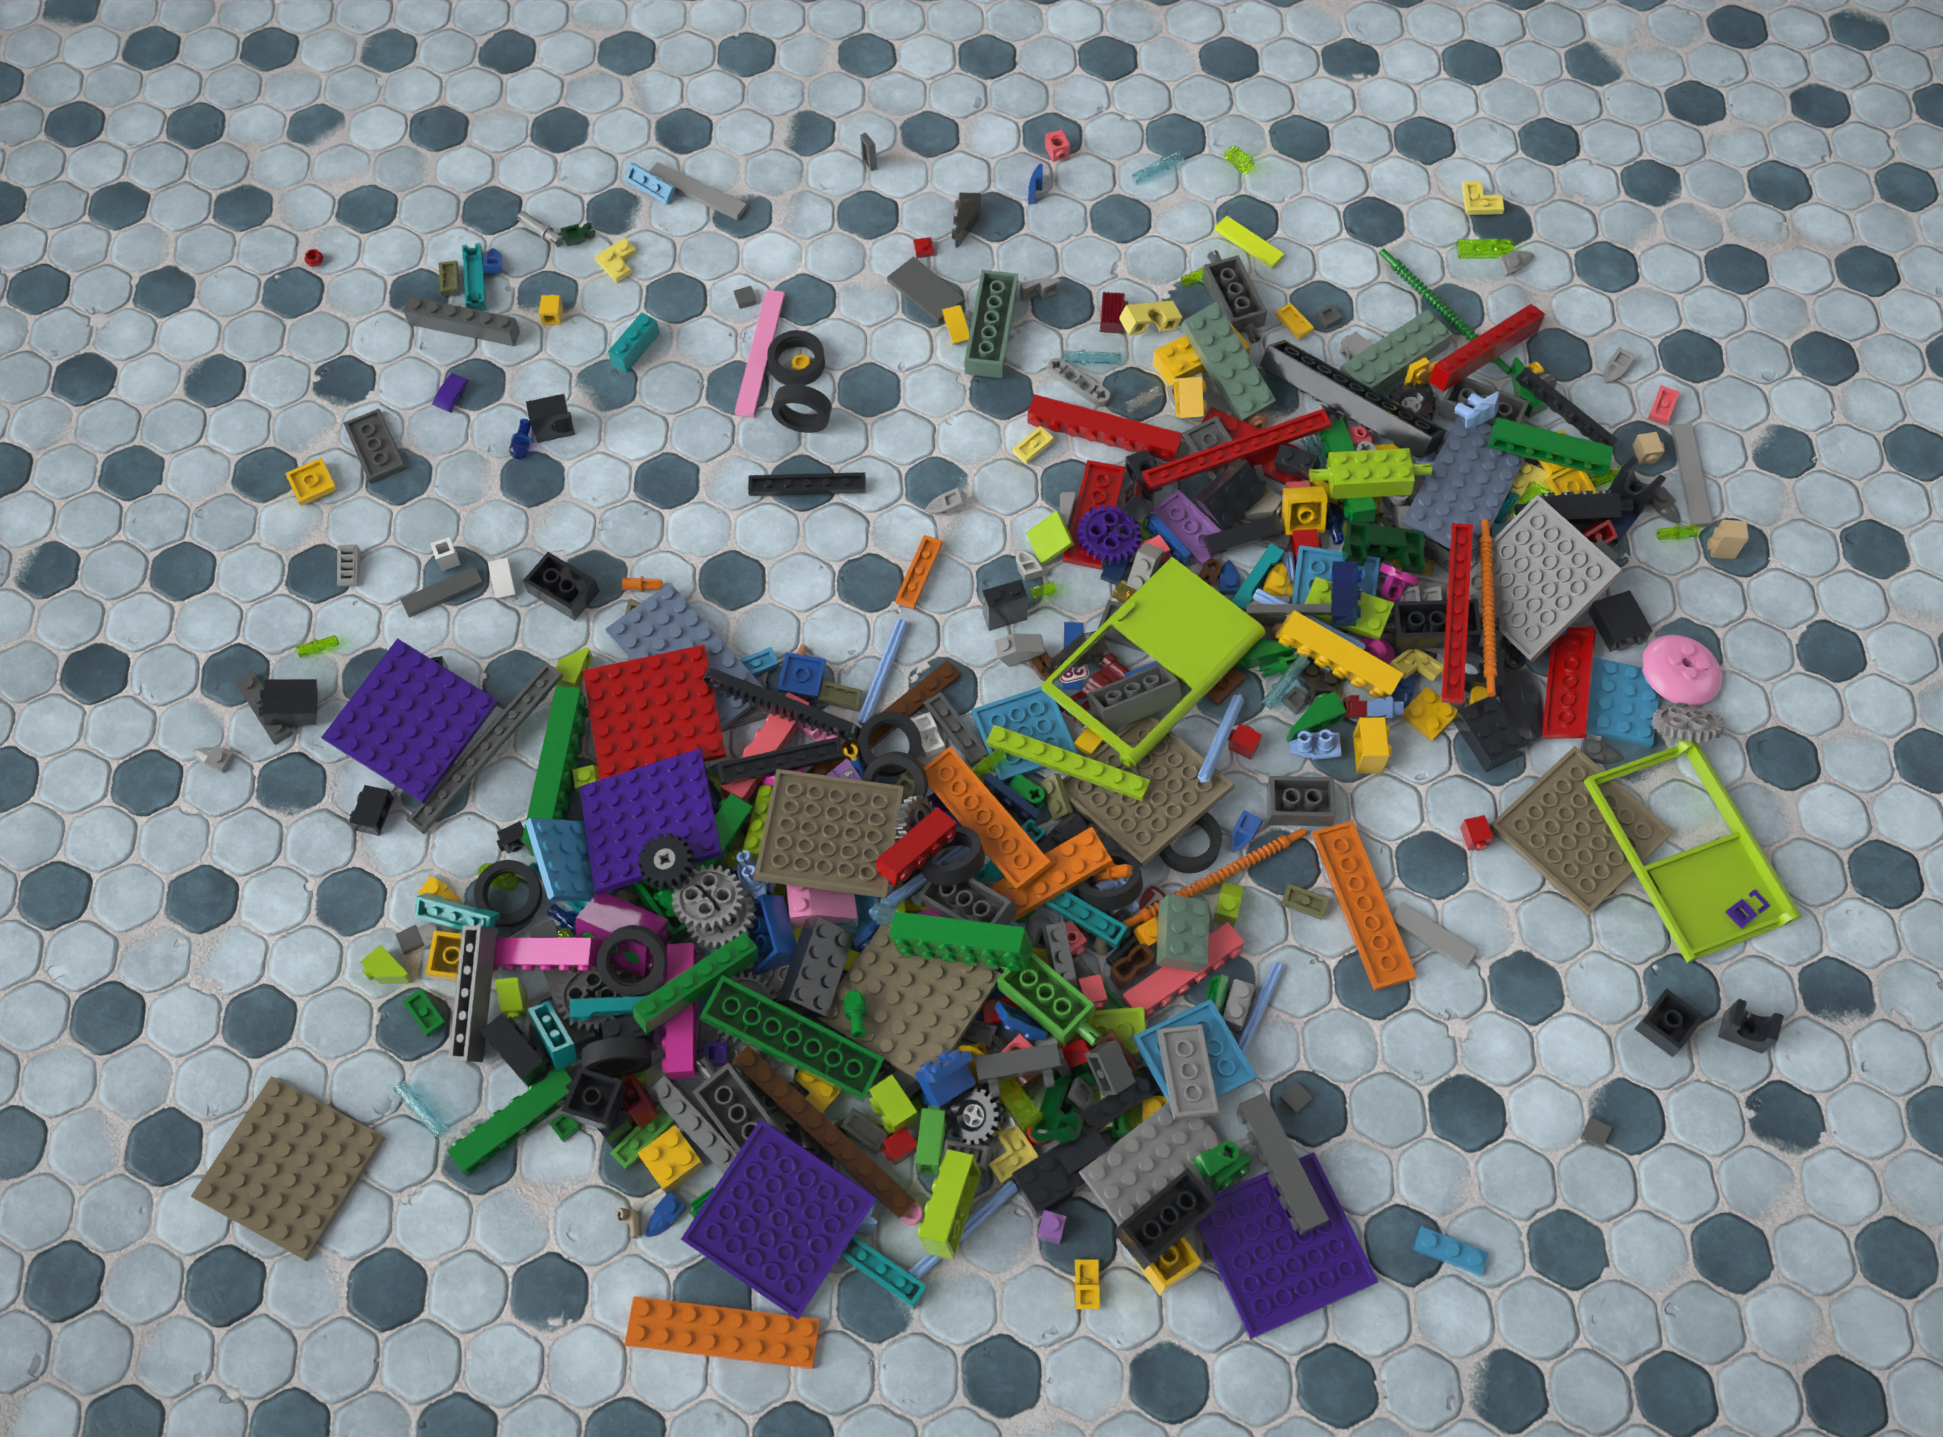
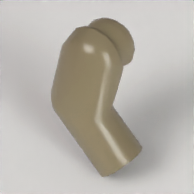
(631, 1219)

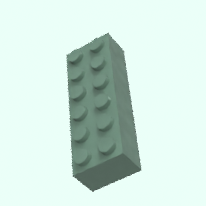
(991, 324)
(1391, 356)
(1227, 362)

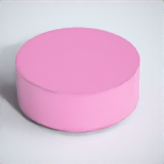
(913, 1215)

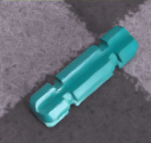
(1508, 503)

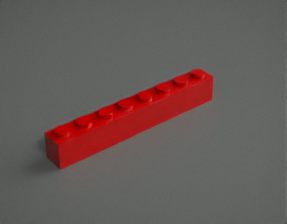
(1486, 347)
(1104, 428)

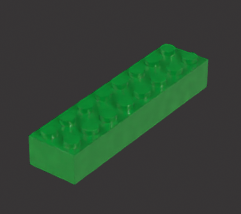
(558, 757)
(791, 1038)

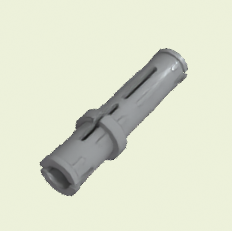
(545, 232)

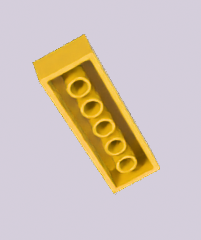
(1338, 655)

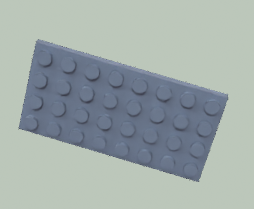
(1464, 485)
(670, 624)

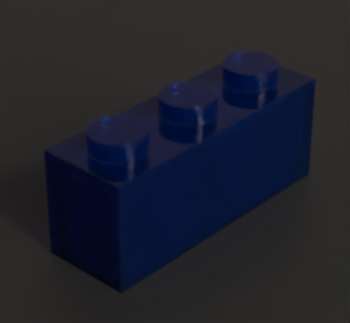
(1345, 593)

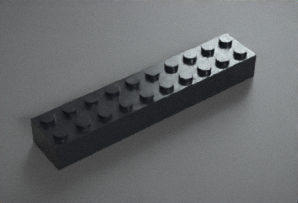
(1352, 398)

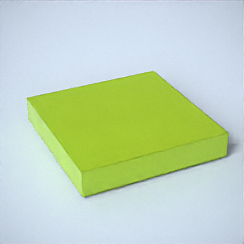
(1050, 538)

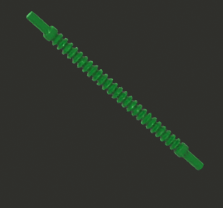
(1397, 265)

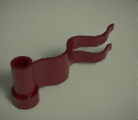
(1110, 673)

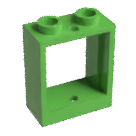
(930, 1141)

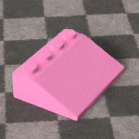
(826, 904)

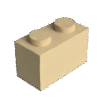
(1728, 539)

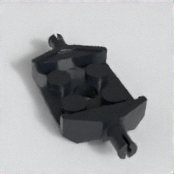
(1316, 681)

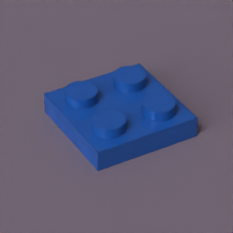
(801, 675)
(1019, 1020)

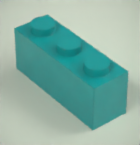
(634, 342)
(552, 1035)

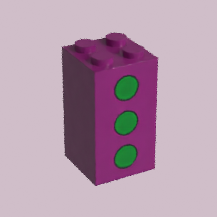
(609, 913)

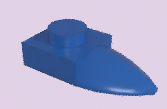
(492, 262)
(1229, 579)
(1404, 690)
(1244, 830)
(863, 938)
(665, 1215)

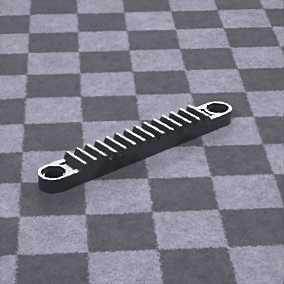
(781, 705)

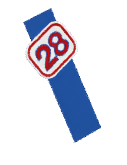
(1073, 677)

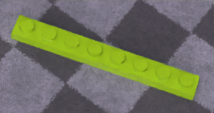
(1068, 762)

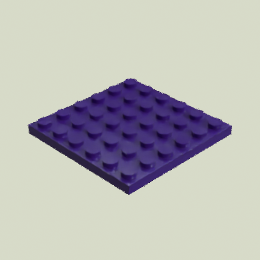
(410, 720)
(645, 802)
(779, 1218)
(1269, 1265)

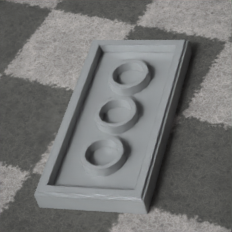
(1187, 1072)

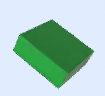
(564, 1127)

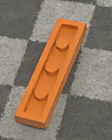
(918, 572)

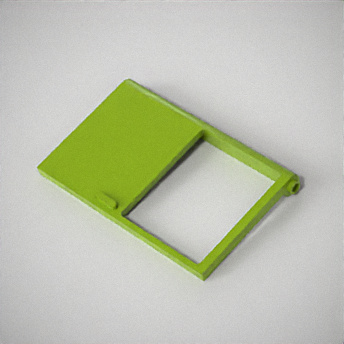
(1185, 630)
(1705, 881)

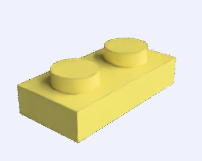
(1033, 445)

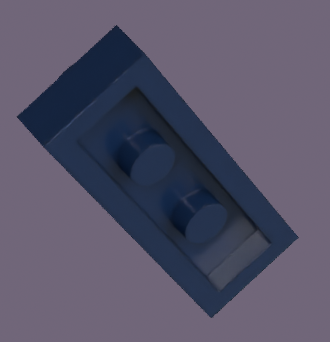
(1011, 799)

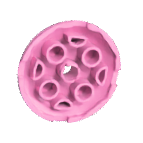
(1682, 670)

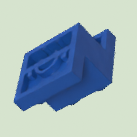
(945, 1077)

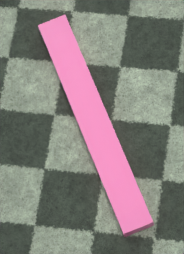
(758, 359)

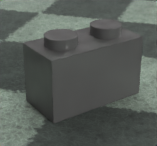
(1110, 1068)

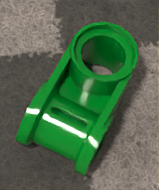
(1028, 791)
(1213, 1160)

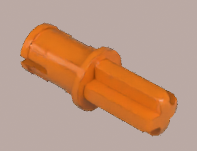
(641, 584)
(1114, 872)

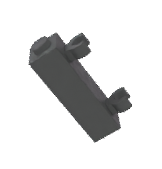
(1017, 1064)

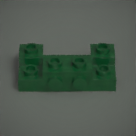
(1384, 542)
(1059, 1111)

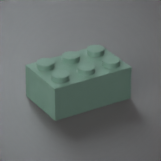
(1183, 933)

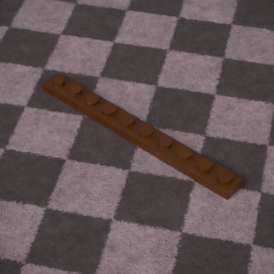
(907, 705)
(823, 1132)

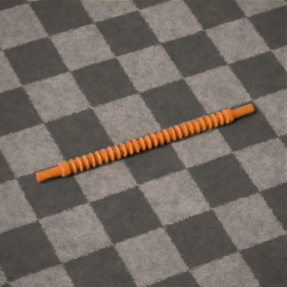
(1488, 610)
(1220, 875)

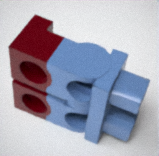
(1376, 708)

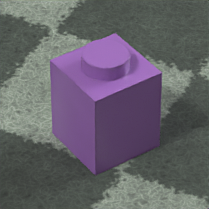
(1051, 1227)

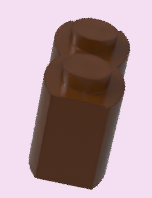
(1128, 968)

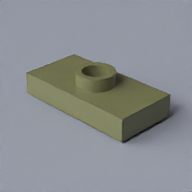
(449, 278)
(839, 695)

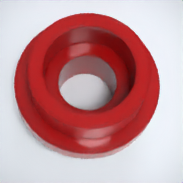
(313, 257)

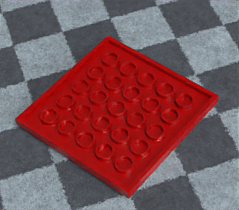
(652, 710)

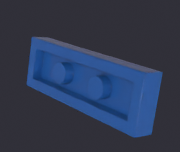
(1177, 549)

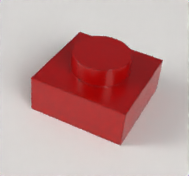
(923, 247)

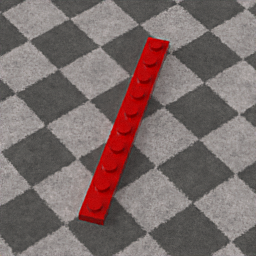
(1237, 448)
(1457, 614)

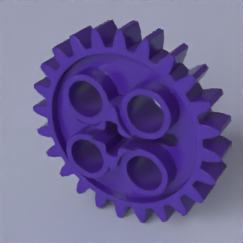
(1096, 523)

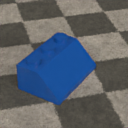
(772, 933)

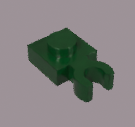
(574, 234)

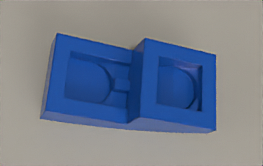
(1035, 183)

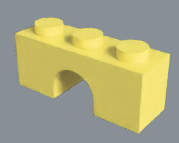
(1162, 314)

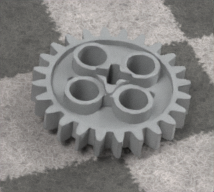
(1688, 723)
(724, 886)
(718, 938)

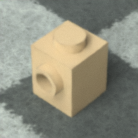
(1648, 448)

